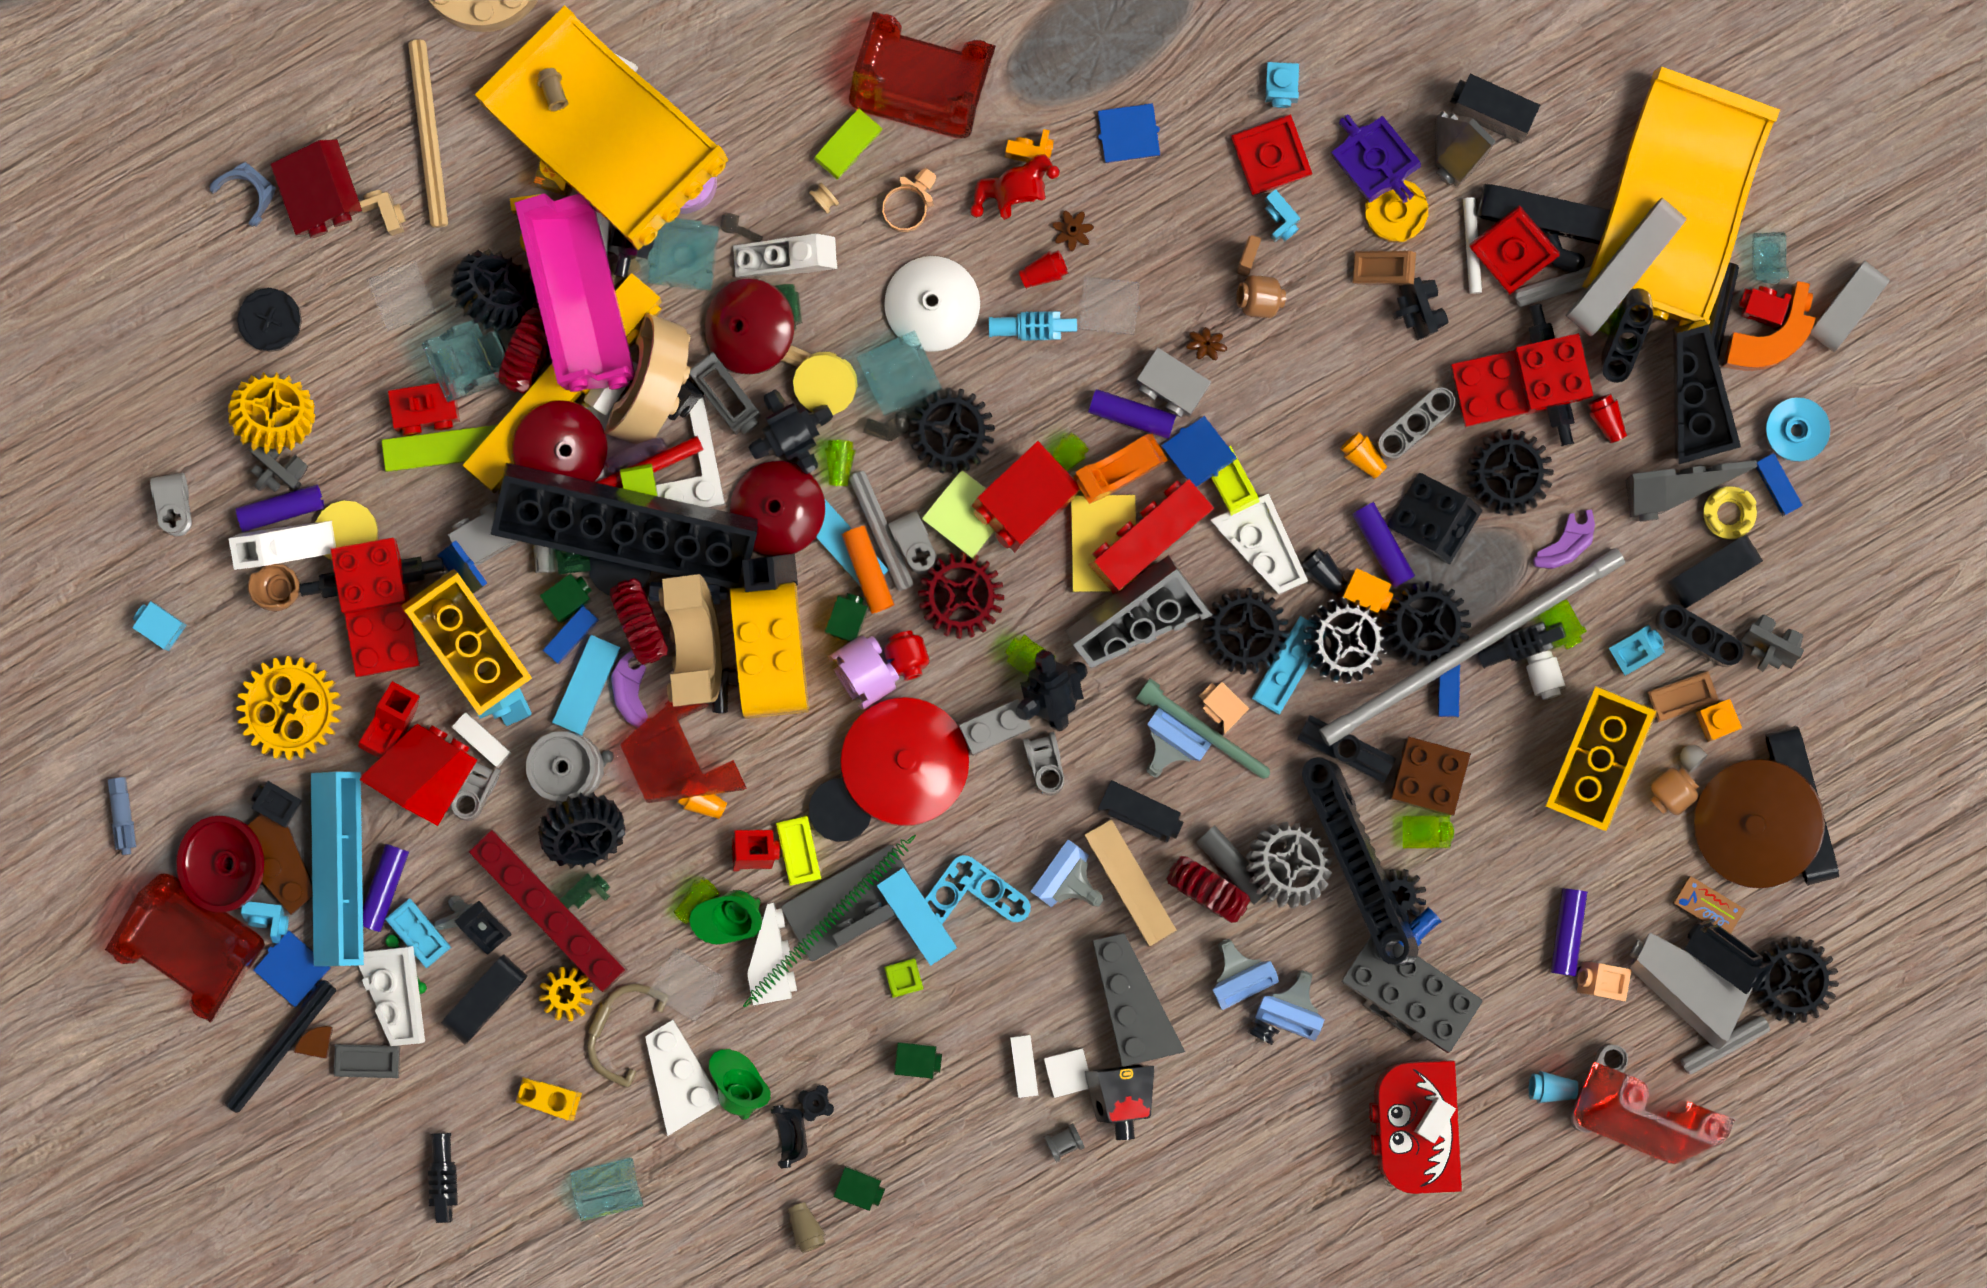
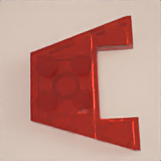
(666, 763)

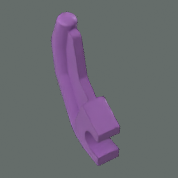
(1570, 545)
(626, 690)

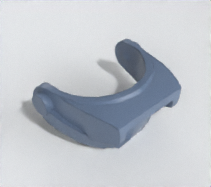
(246, 172)

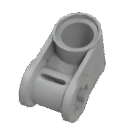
(170, 498)
(912, 538)
(1045, 761)
(477, 789)

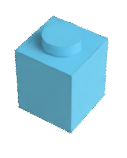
(158, 625)

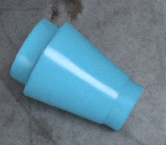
(1550, 1087)

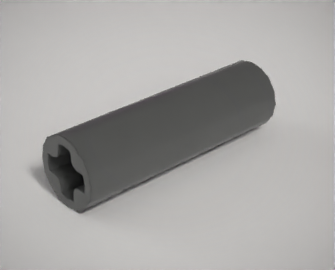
(1230, 862)

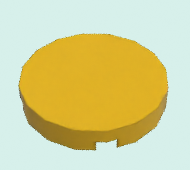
(1396, 220)

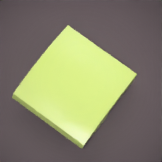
(955, 517)

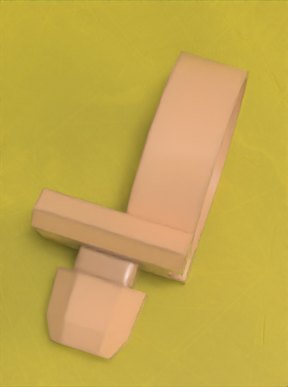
(924, 181)

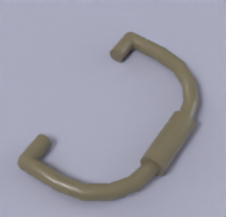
(597, 1027)

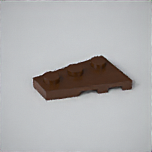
(283, 866)

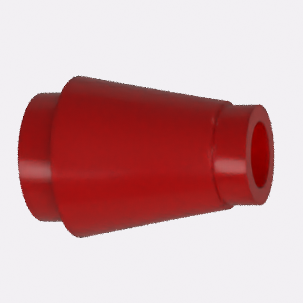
(1044, 270)
(1608, 417)

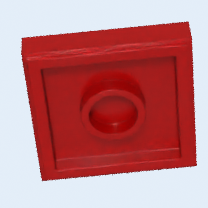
(1271, 155)
(1514, 249)

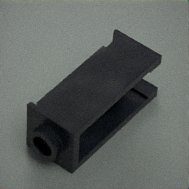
(769, 572)
(1141, 811)
(1727, 956)

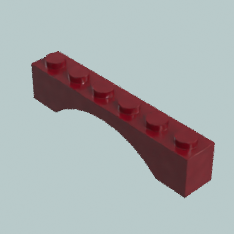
(548, 911)

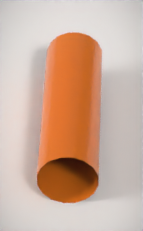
(867, 569)

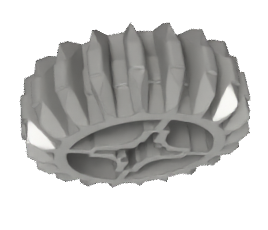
(1312, 866)

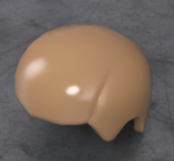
(274, 587)

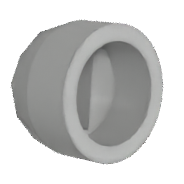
(1692, 757)

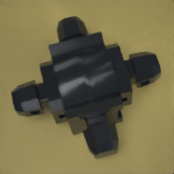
(790, 431)
(1051, 690)

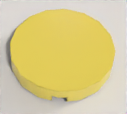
(825, 381)
(350, 523)

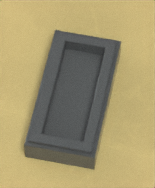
(367, 1061)

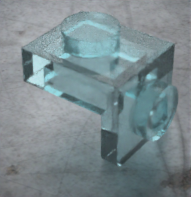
(1769, 257)

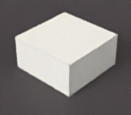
(1067, 1072)
(1435, 1120)

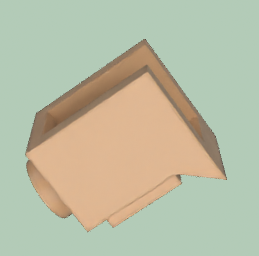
(1222, 705)

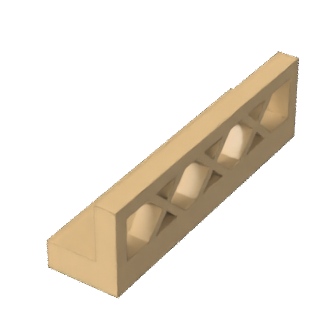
(1130, 883)

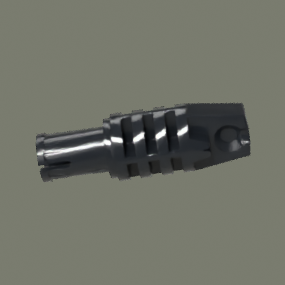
(1523, 643)
(442, 1178)

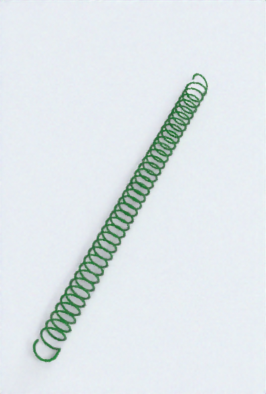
(759, 994)

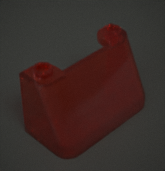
(919, 80)
(187, 943)
(1615, 1107)

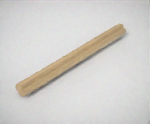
(428, 133)

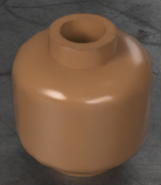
(1260, 296)
(1674, 791)

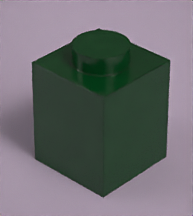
(567, 597)
(847, 618)
(917, 1060)
(859, 1188)

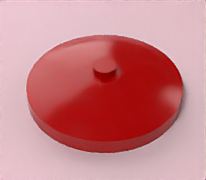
(904, 761)

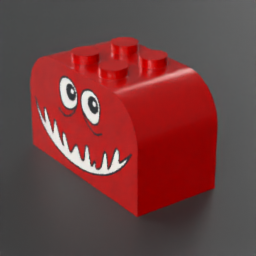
(1400, 1103)

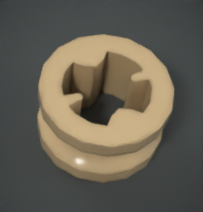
(824, 198)

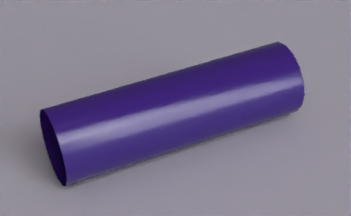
(1132, 413)
(279, 508)
(1383, 545)
(383, 886)
(1569, 932)

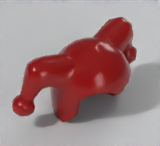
(1015, 186)

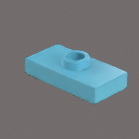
(418, 932)

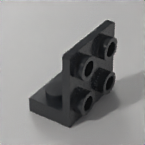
(1435, 517)

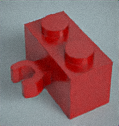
(420, 408)

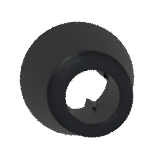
(1324, 571)

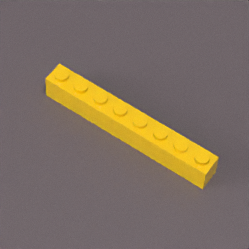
(491, 456)

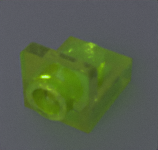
(1564, 613)
(1023, 654)
(1427, 832)

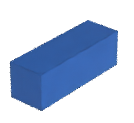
(1778, 484)
(570, 635)
(1449, 693)

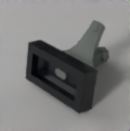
(476, 923)

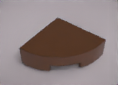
(315, 1042)

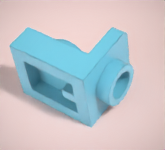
(1282, 84)
(1280, 210)
(1637, 649)
(510, 709)
(262, 914)

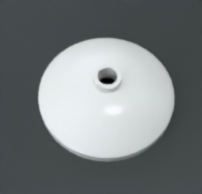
(939, 325)

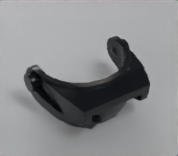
(788, 1136)

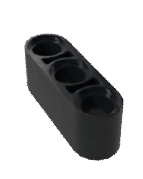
(1627, 322)
(1715, 571)
(1715, 636)
(484, 999)

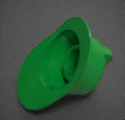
(727, 918)
(738, 1083)

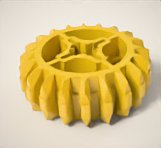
(251, 410)

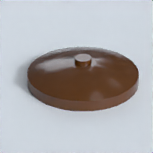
(1759, 823)

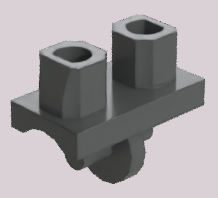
(289, 474)
(1771, 648)

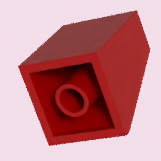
(1025, 497)
(422, 772)

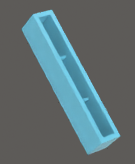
(337, 869)

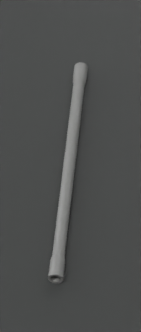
(1596, 570)

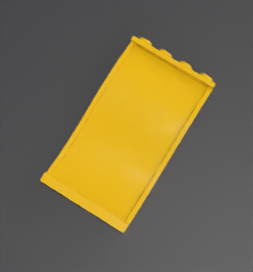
(615, 137)
(1701, 156)

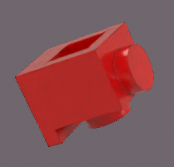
(1764, 306)
(748, 840)

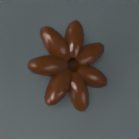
(1072, 237)
(1206, 344)

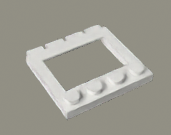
(700, 490)

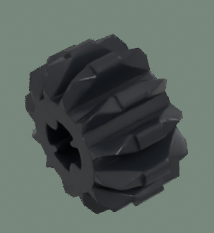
(1409, 889)

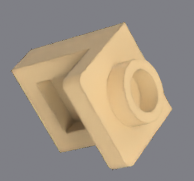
(391, 213)

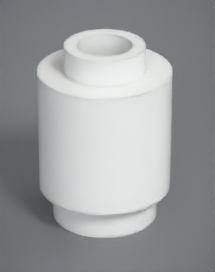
(1545, 675)

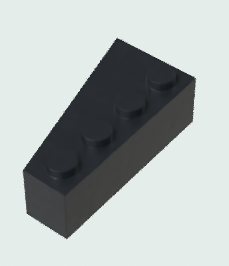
(1700, 398)

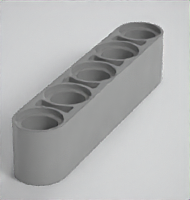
(1626, 267)

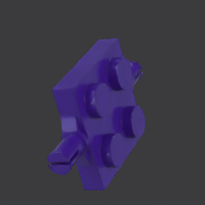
(1376, 159)

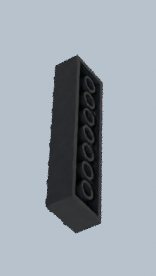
(623, 526)

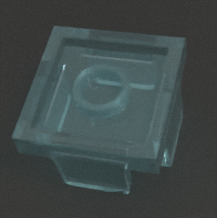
(684, 255)
(465, 360)
(899, 373)

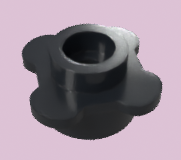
(812, 1111)

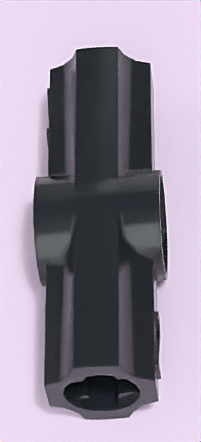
(1366, 757)

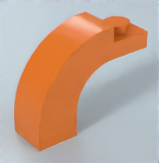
(1760, 353)
(1120, 468)

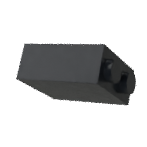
(1494, 107)

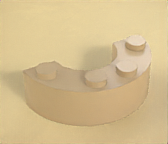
(483, 14)
(655, 383)
(696, 638)

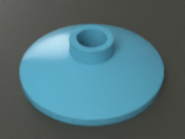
(1814, 428)

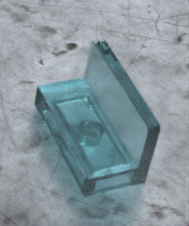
(606, 1189)

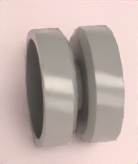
(545, 762)

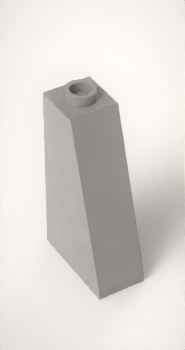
(1689, 988)

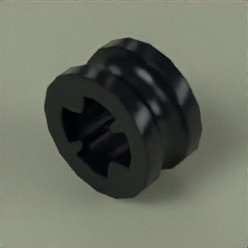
(1263, 1031)

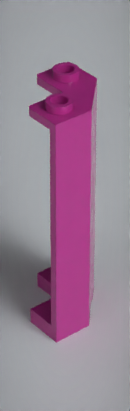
(575, 293)

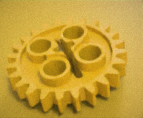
(264, 693)

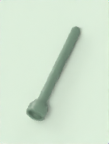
(1153, 695)

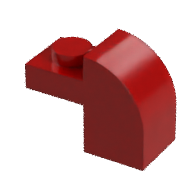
(390, 721)

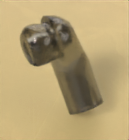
(889, 430)

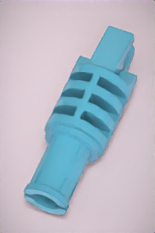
(1032, 326)

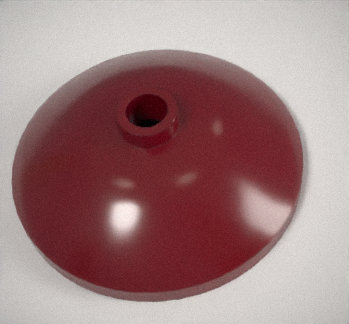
(765, 330)
(553, 425)
(800, 512)
(205, 865)

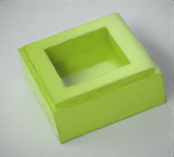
(903, 978)

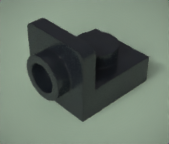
(275, 803)

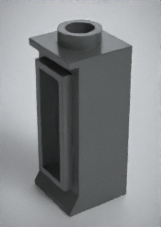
(746, 419)

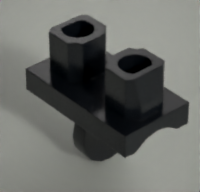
(1416, 308)

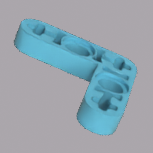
(973, 885)

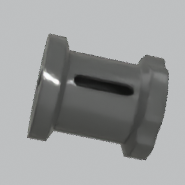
(1064, 1142)

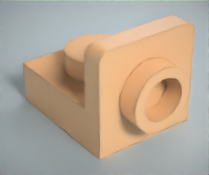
(1603, 980)

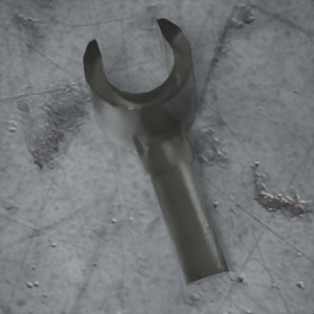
(730, 223)

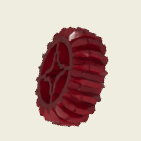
(525, 353)
(978, 574)
(638, 621)
(1208, 889)

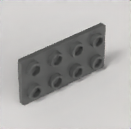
(867, 913)
(1413, 997)

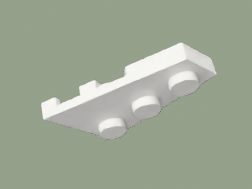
(1264, 544)
(395, 990)
(679, 1078)

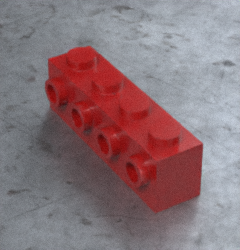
(1150, 536)

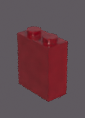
(316, 188)

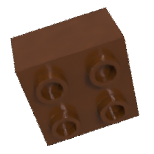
(1430, 776)

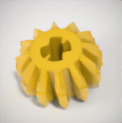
(556, 999)

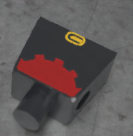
(1121, 1096)

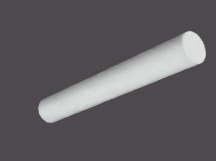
(1471, 234)

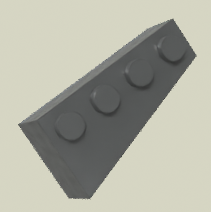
(1138, 614)
(1134, 1009)

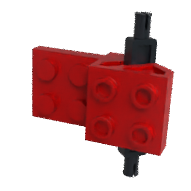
(1526, 380)
(370, 591)

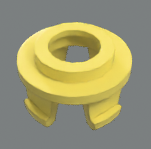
(1747, 507)

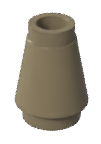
(806, 1229)

